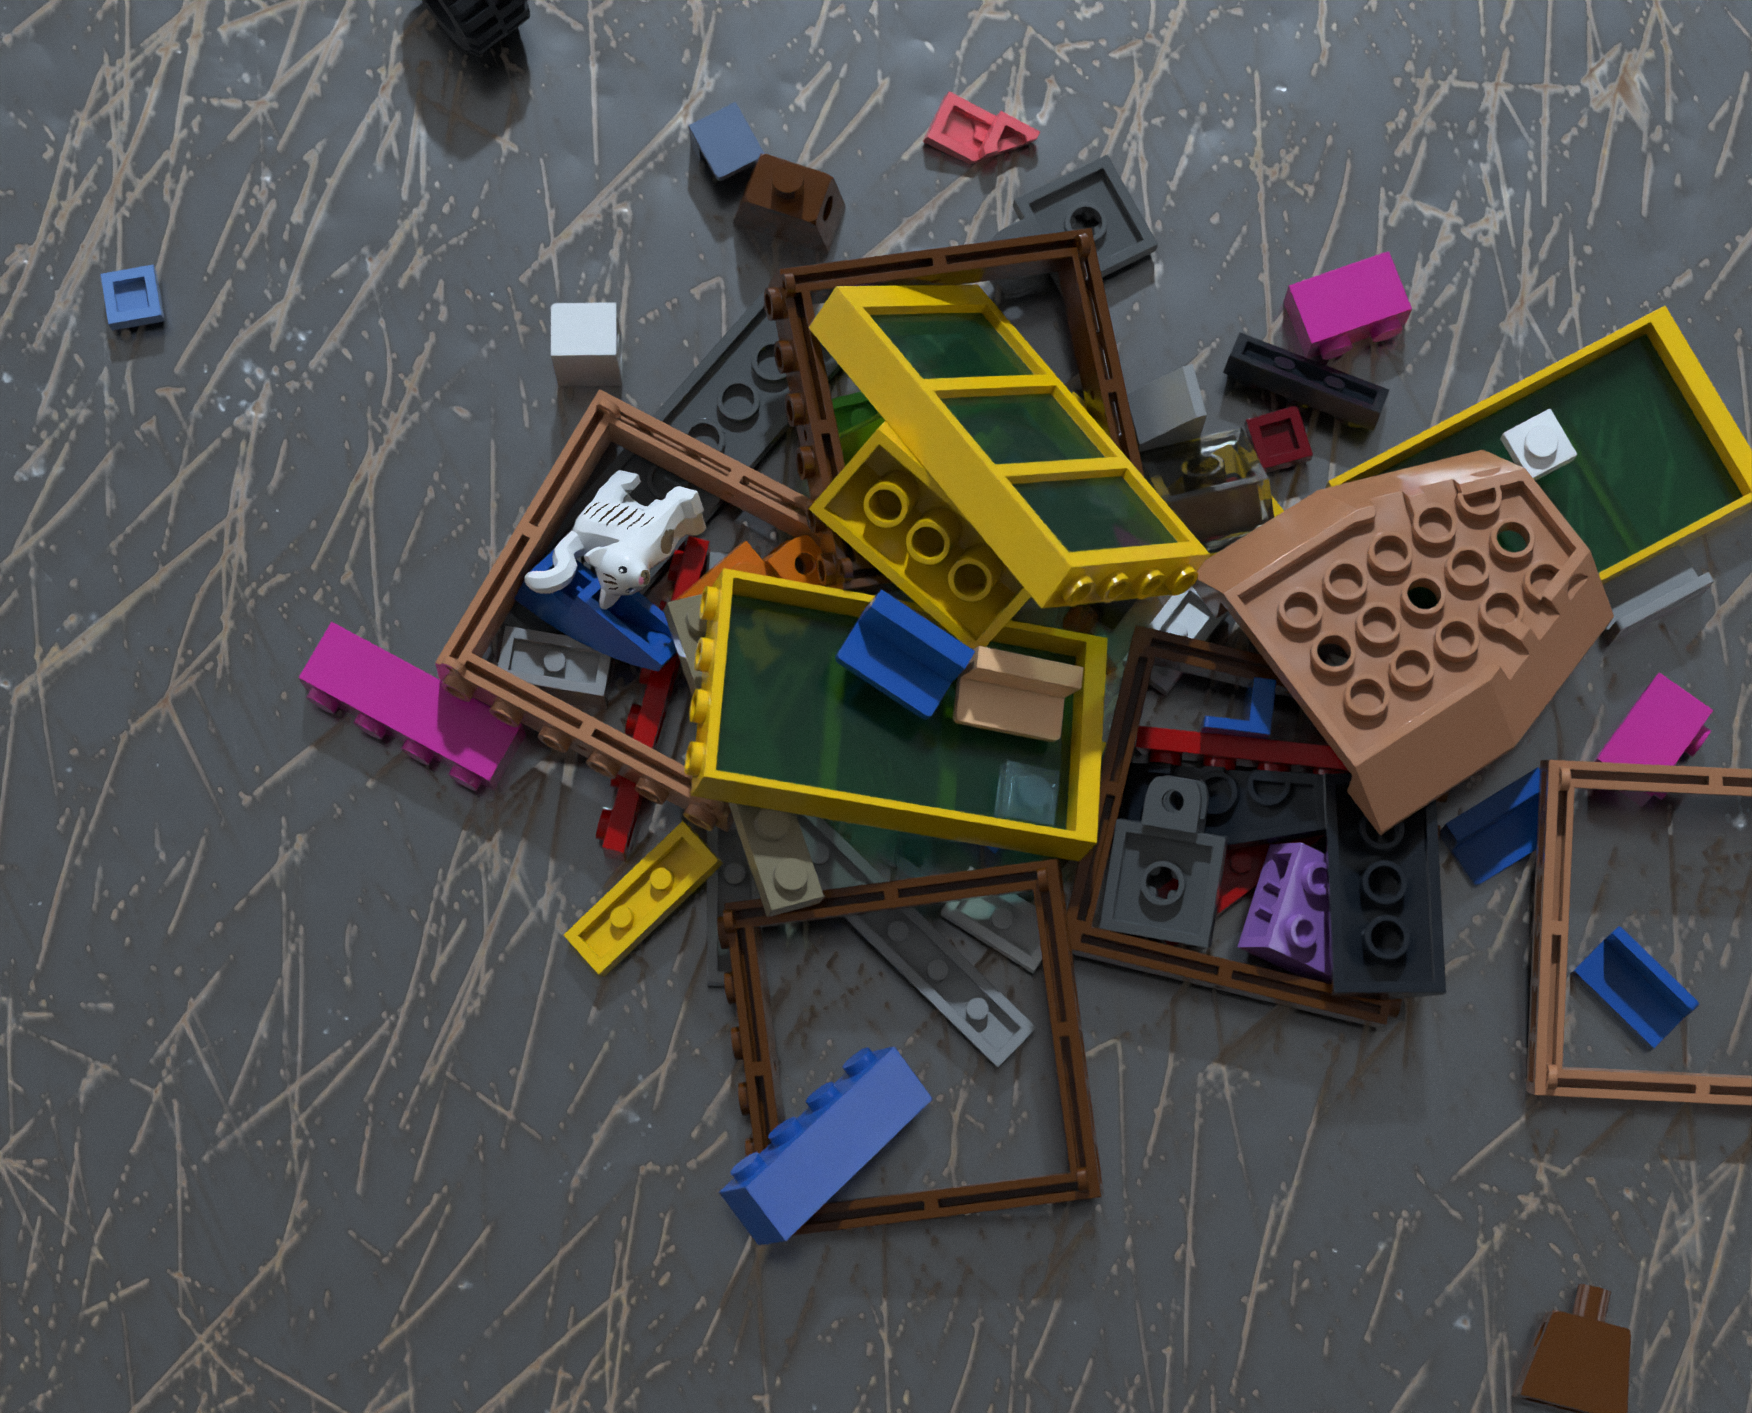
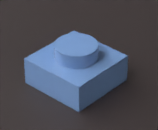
(132, 297)

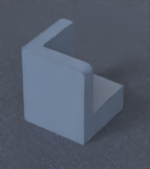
(725, 142)

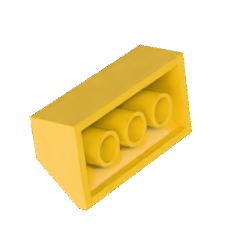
(920, 539)

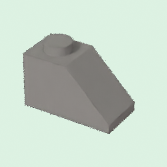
(1168, 409)

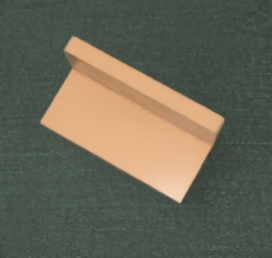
(1015, 693)

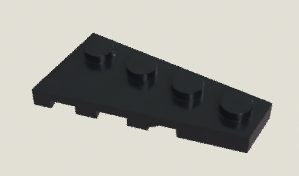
(1243, 805)

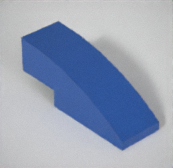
(627, 631)

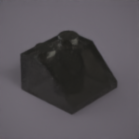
(1212, 485)

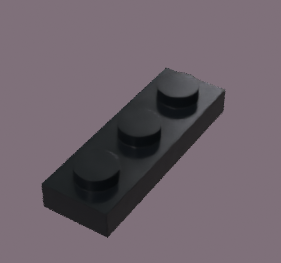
(1306, 382)

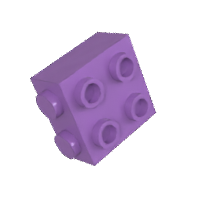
(1291, 912)

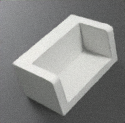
(586, 344)

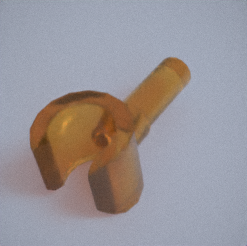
(1082, 620)

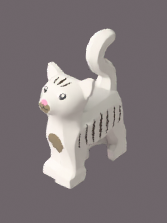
(622, 538)

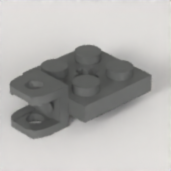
(1095, 193)
(1172, 841)

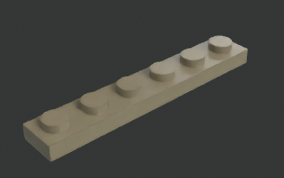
(768, 836)

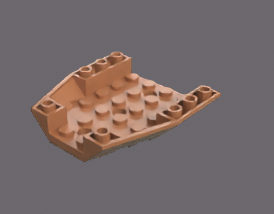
(1421, 688)

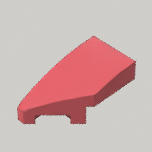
(975, 133)

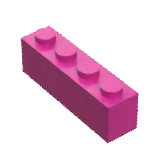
(410, 706)

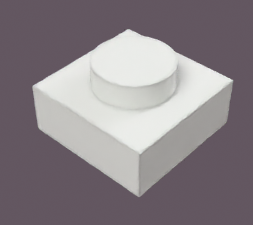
(1539, 445)

